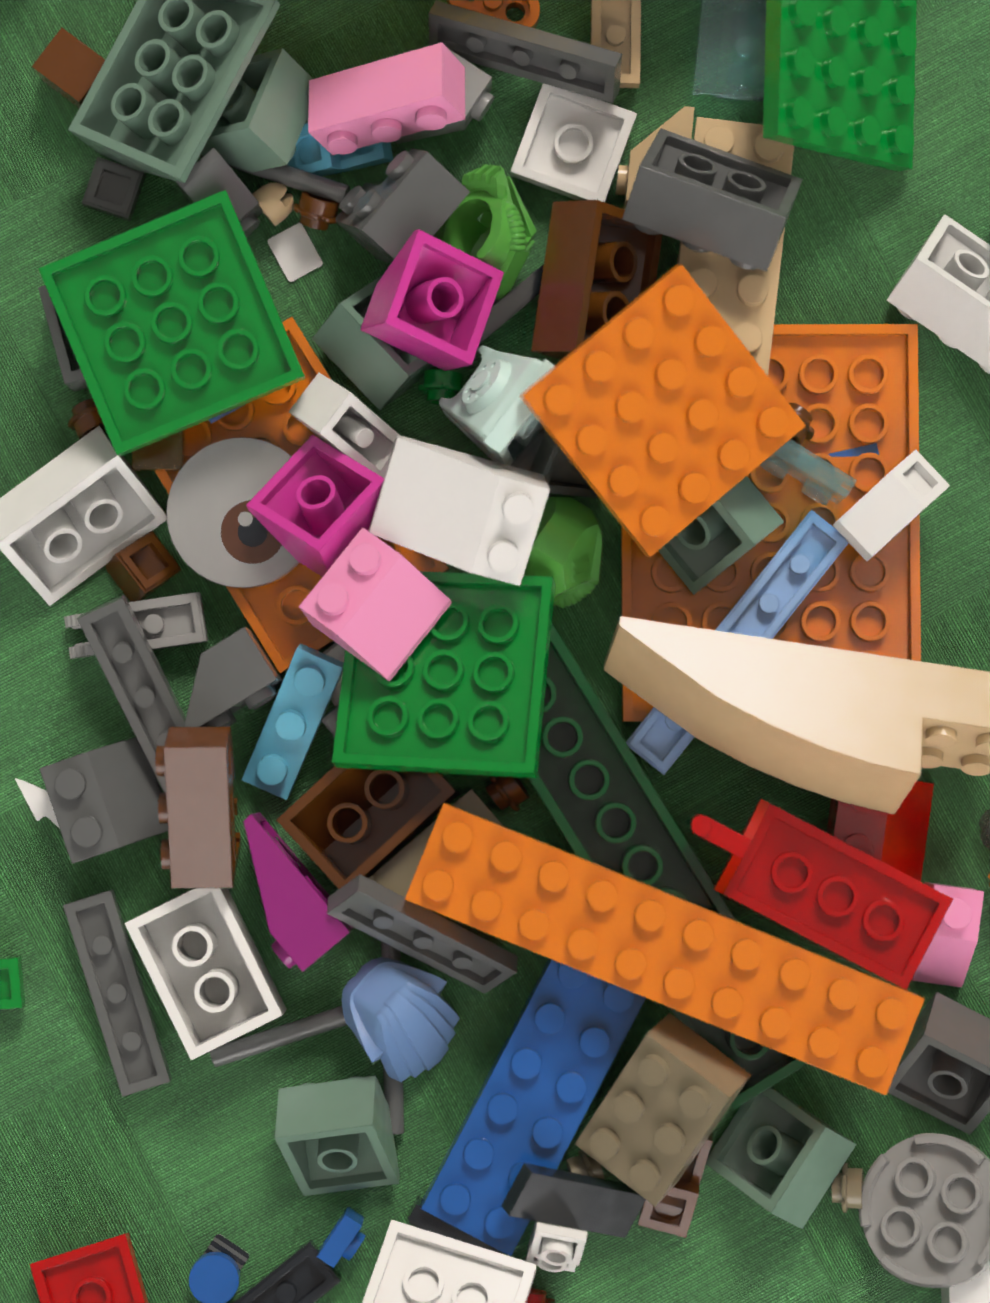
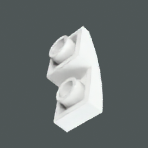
(555, 1247)

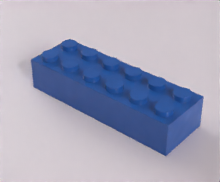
(531, 1099)

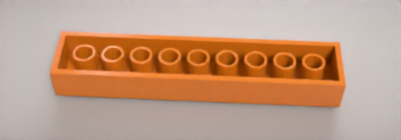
(665, 948)

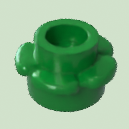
(440, 384)

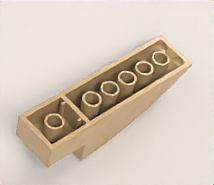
(810, 712)

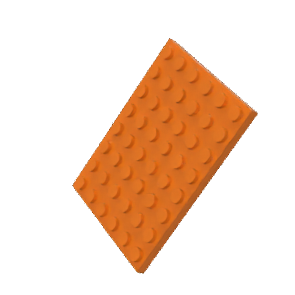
(860, 393)

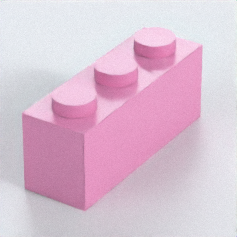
(387, 99)

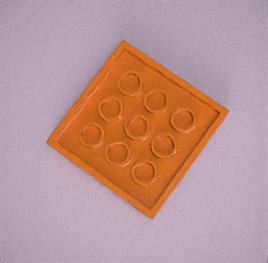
(662, 410)

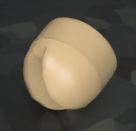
(274, 202)

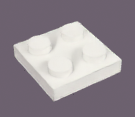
(573, 144)

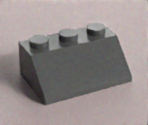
(711, 200)

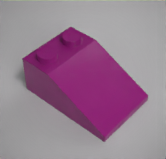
(291, 898)

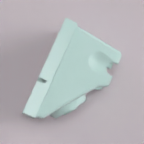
(490, 404)

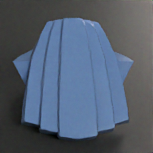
(399, 1016)

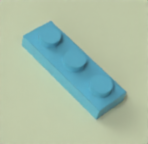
(293, 721)

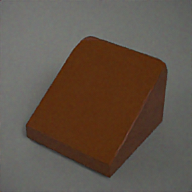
(142, 567)

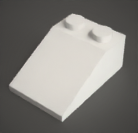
(460, 509)

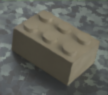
(662, 1109)

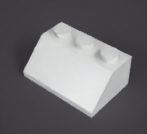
(950, 290)
(75, 516)

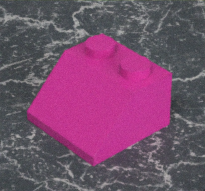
(433, 302)
(317, 503)

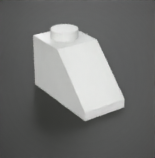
(345, 423)

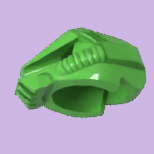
(505, 229)
(567, 549)

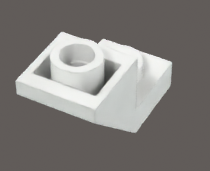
(891, 505)

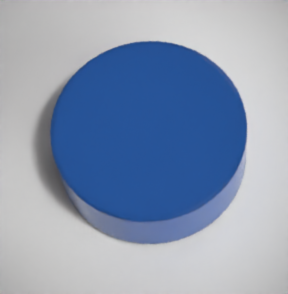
(214, 1278)

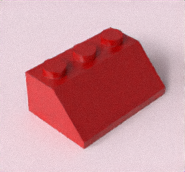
(891, 838)

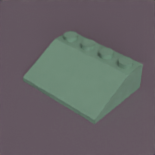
(170, 81)

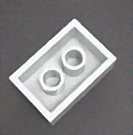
(206, 968)

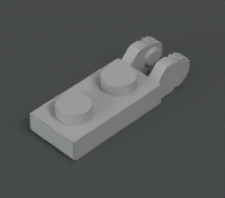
(164, 620)

